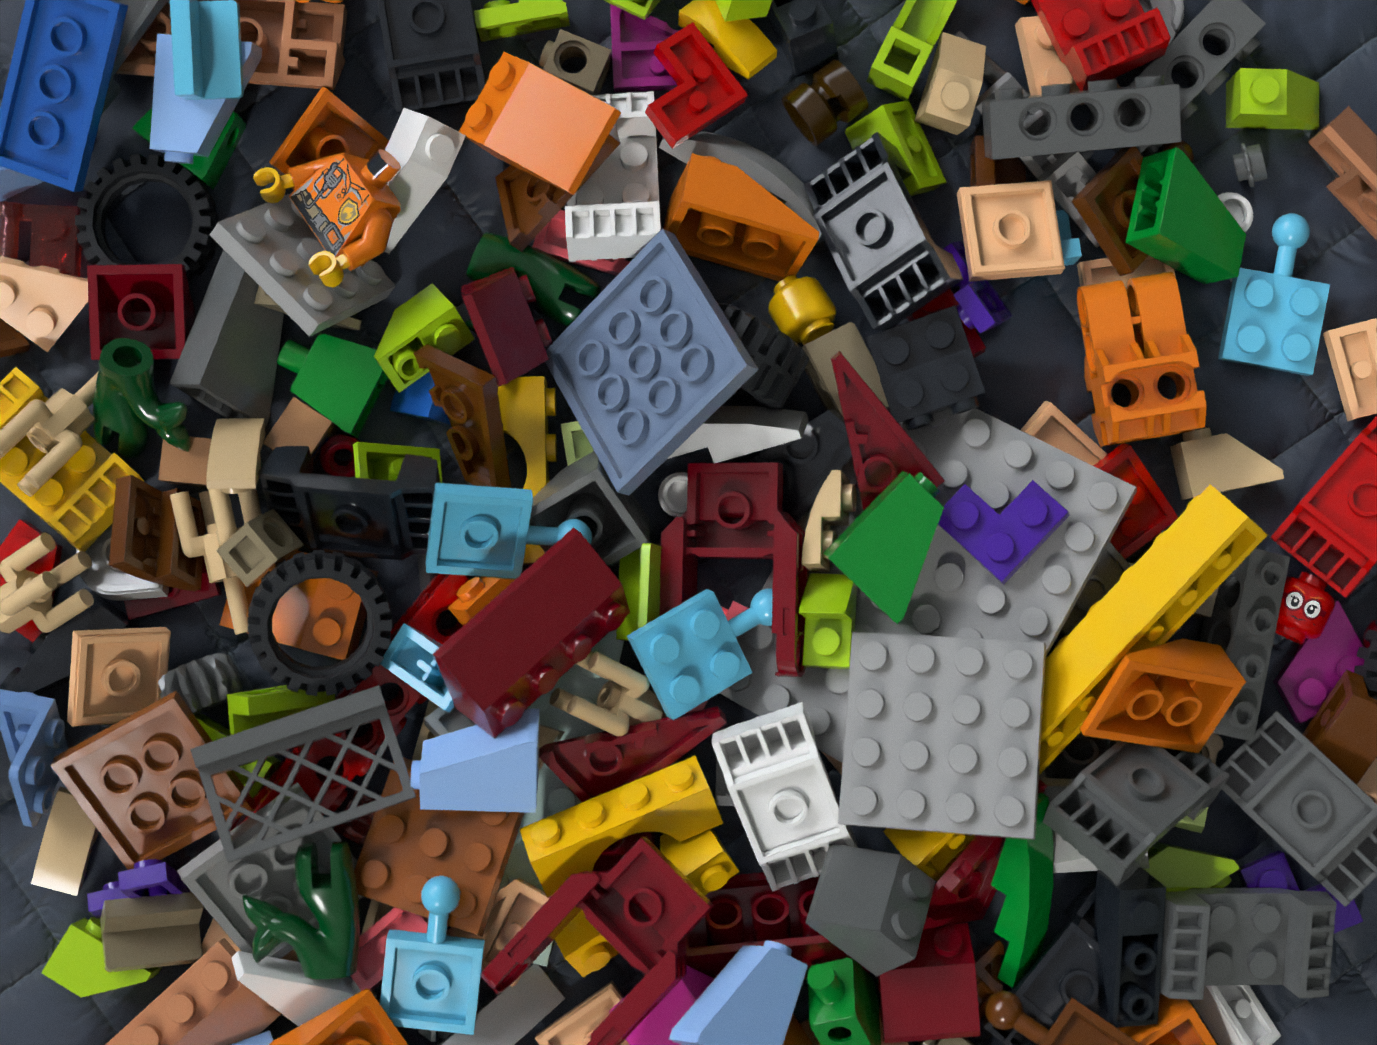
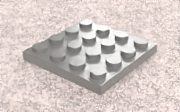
(943, 734)

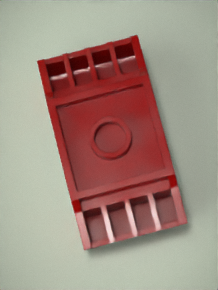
(1102, 36)
(1337, 519)

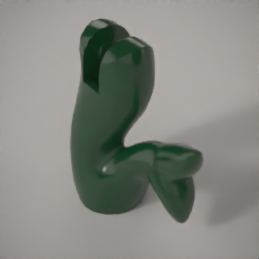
(544, 272)
(129, 403)
(333, 900)

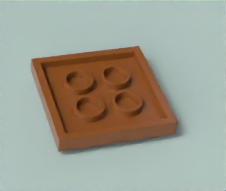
(144, 784)
(416, 844)

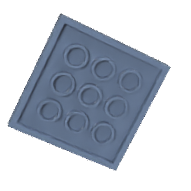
(648, 362)

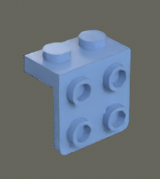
(32, 740)

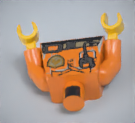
(344, 206)

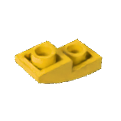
(736, 42)

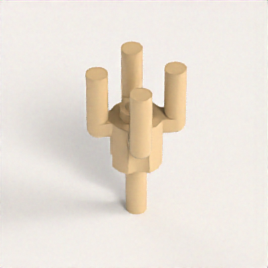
(51, 428)
(220, 527)
(30, 595)
(620, 702)

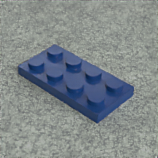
(58, 88)

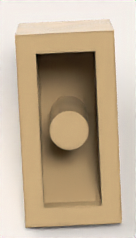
(952, 84)
(1218, 462)

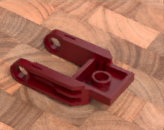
(739, 515)
(639, 908)

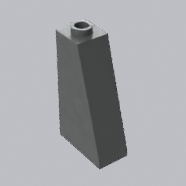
(231, 347)

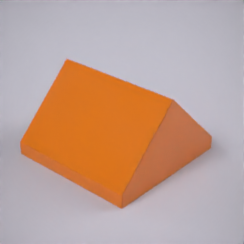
(326, 130)

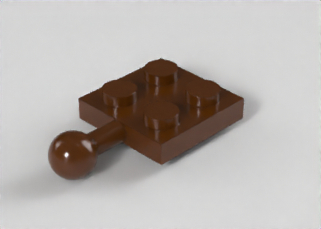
(1109, 201)
(1073, 1027)

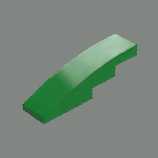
(1027, 881)

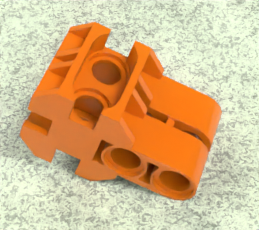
(1134, 342)

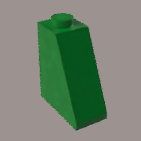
(1183, 220)
(890, 543)

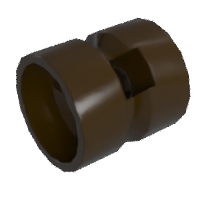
(829, 99)

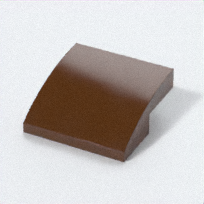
(147, 536)

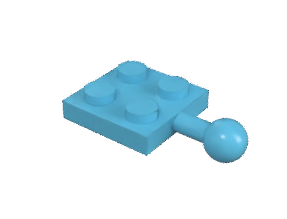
(1276, 317)
(486, 530)
(695, 649)
(430, 976)

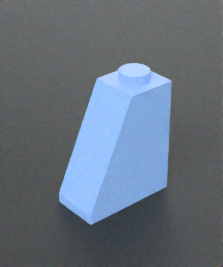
(189, 126)
(479, 772)
(746, 1001)

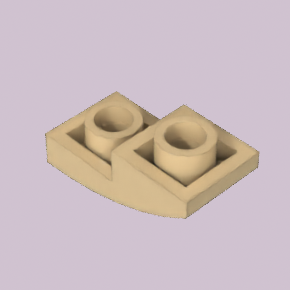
(235, 454)
(830, 508)
(65, 846)

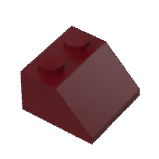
(140, 305)
(505, 324)
(933, 992)

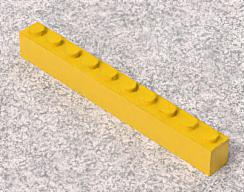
(1135, 615)

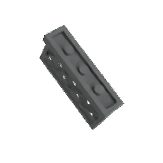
(289, 733)

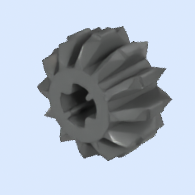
(203, 682)

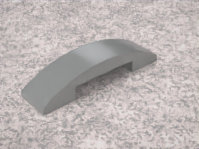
(754, 163)

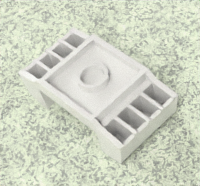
(620, 201)
(782, 793)

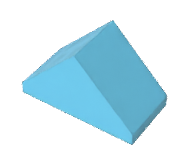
(413, 661)

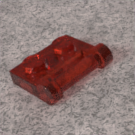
(52, 235)

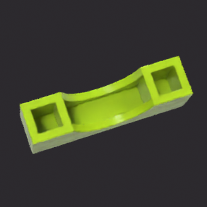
(909, 46)

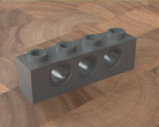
(1223, 21)
(1154, 123)
(1245, 628)

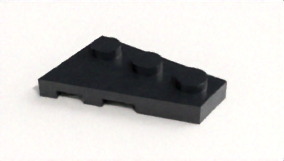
(809, 461)

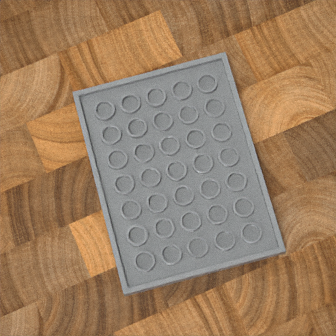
(953, 589)

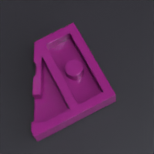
(632, 52)
(1318, 667)

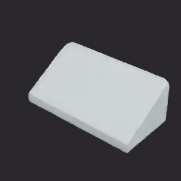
(1236, 1016)

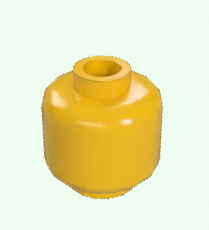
(802, 309)

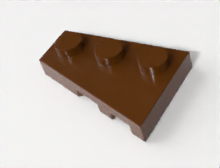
(532, 203)
(474, 413)

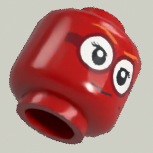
(1304, 608)

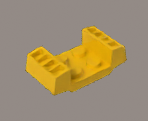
(81, 493)

